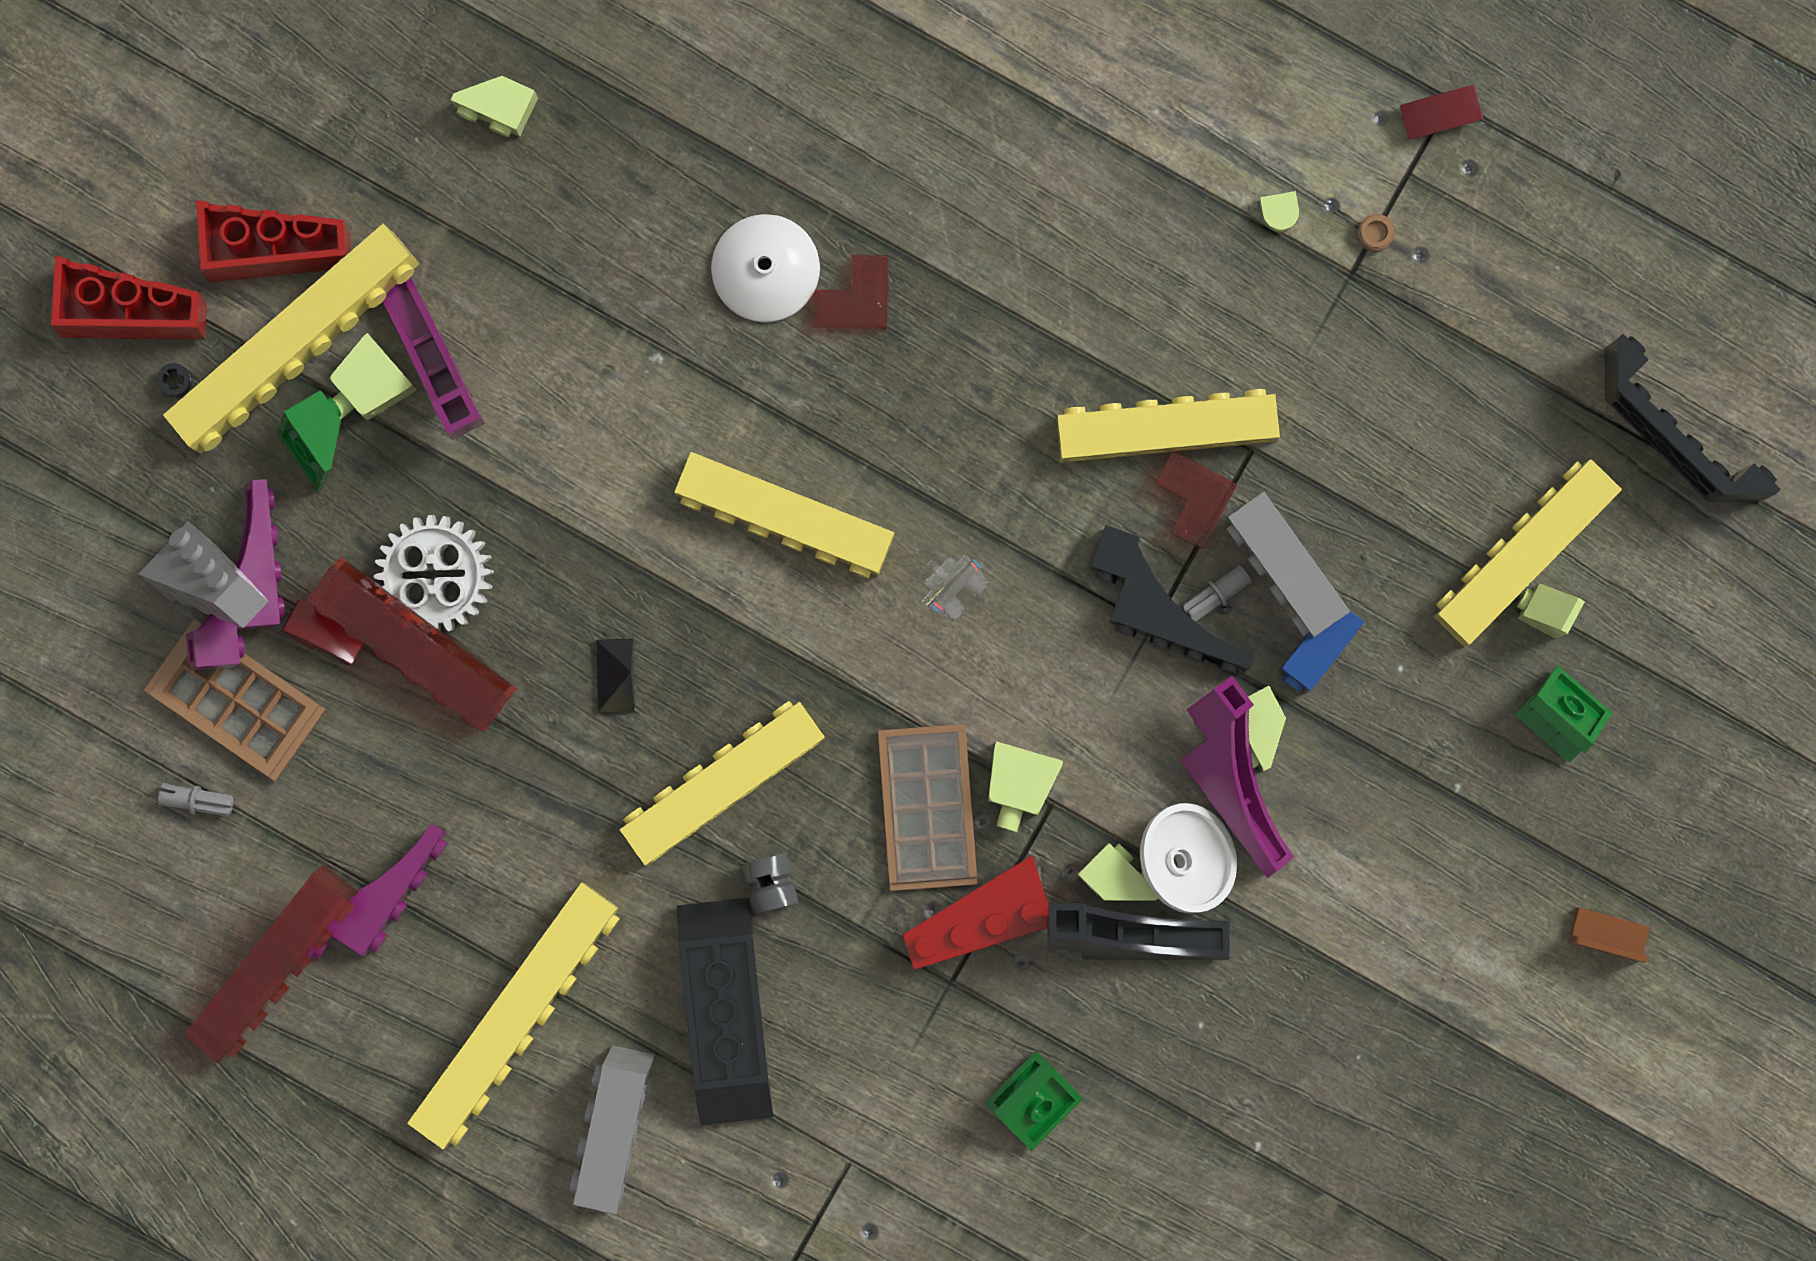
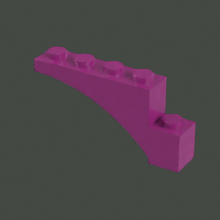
(432, 360)
(216, 641)
(1227, 776)
(384, 897)

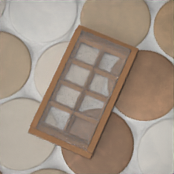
(238, 707)
(927, 807)

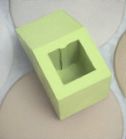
(498, 102)
(1265, 727)
(1115, 878)

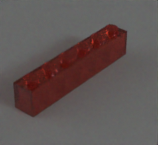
(411, 644)
(272, 963)

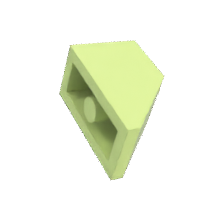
(1549, 610)

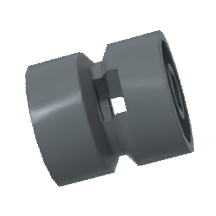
(771, 897)

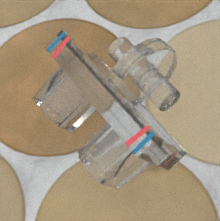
(949, 580)

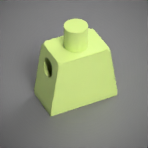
(369, 381)
(1020, 782)

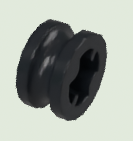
(167, 388)

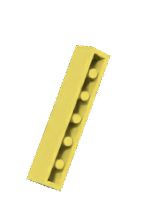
(1167, 427)
(783, 514)
(1527, 552)
(722, 783)

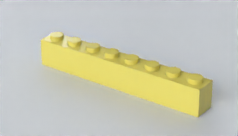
(292, 340)
(513, 1017)

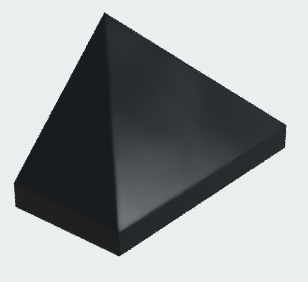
(615, 675)

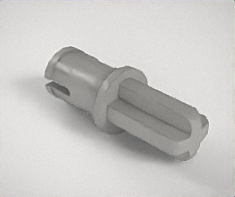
(1217, 593)
(195, 800)

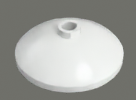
(769, 293)
(1202, 853)

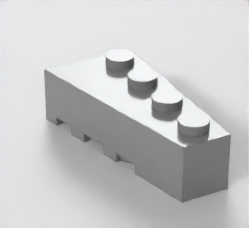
(1287, 565)
(203, 577)
(611, 1129)

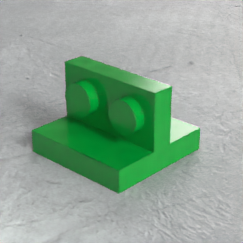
(1564, 714)
(1033, 1100)

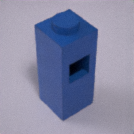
(1316, 654)

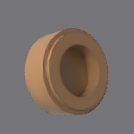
(1376, 232)

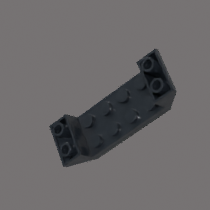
(1659, 429)
(723, 1011)

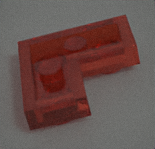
(862, 305)
(1205, 497)

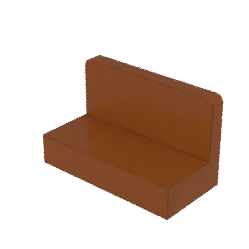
(1609, 935)

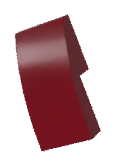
(1441, 112)
(320, 632)

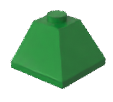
(311, 435)

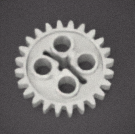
(432, 541)

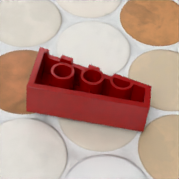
(265, 243)
(120, 306)
(987, 916)

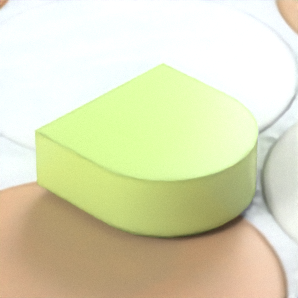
(1279, 211)

